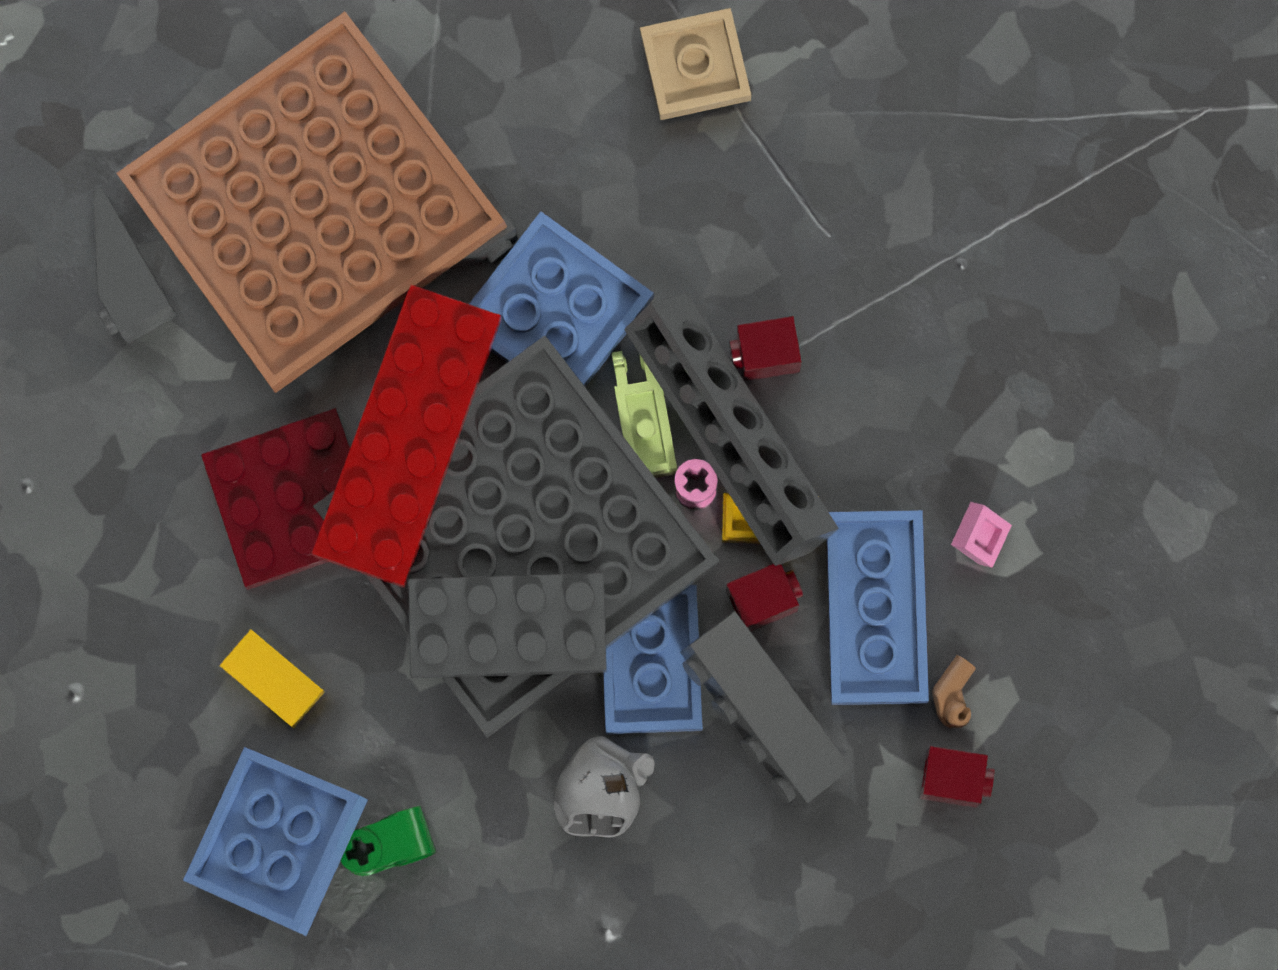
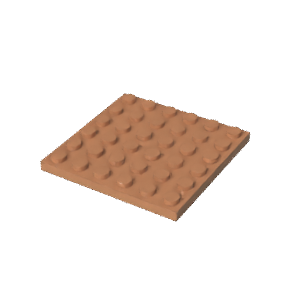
(311, 201)

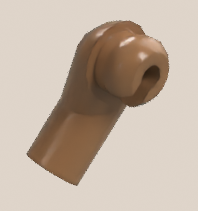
(948, 694)

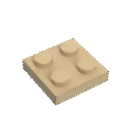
(695, 64)

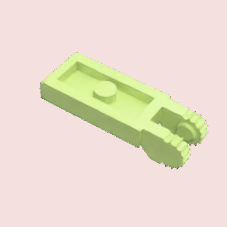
(644, 418)

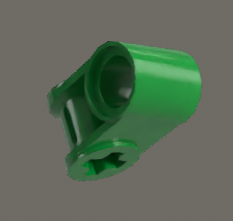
(396, 842)

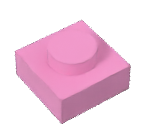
(981, 534)

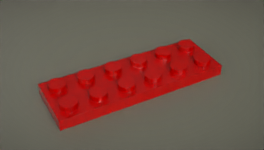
(407, 436)

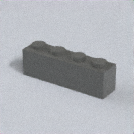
(764, 711)

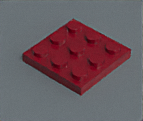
(269, 494)

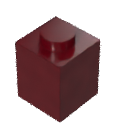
(766, 348)
(764, 596)
(956, 777)

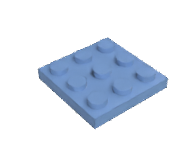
(561, 291)
(275, 840)

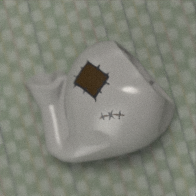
(600, 789)

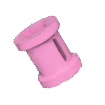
(695, 469)

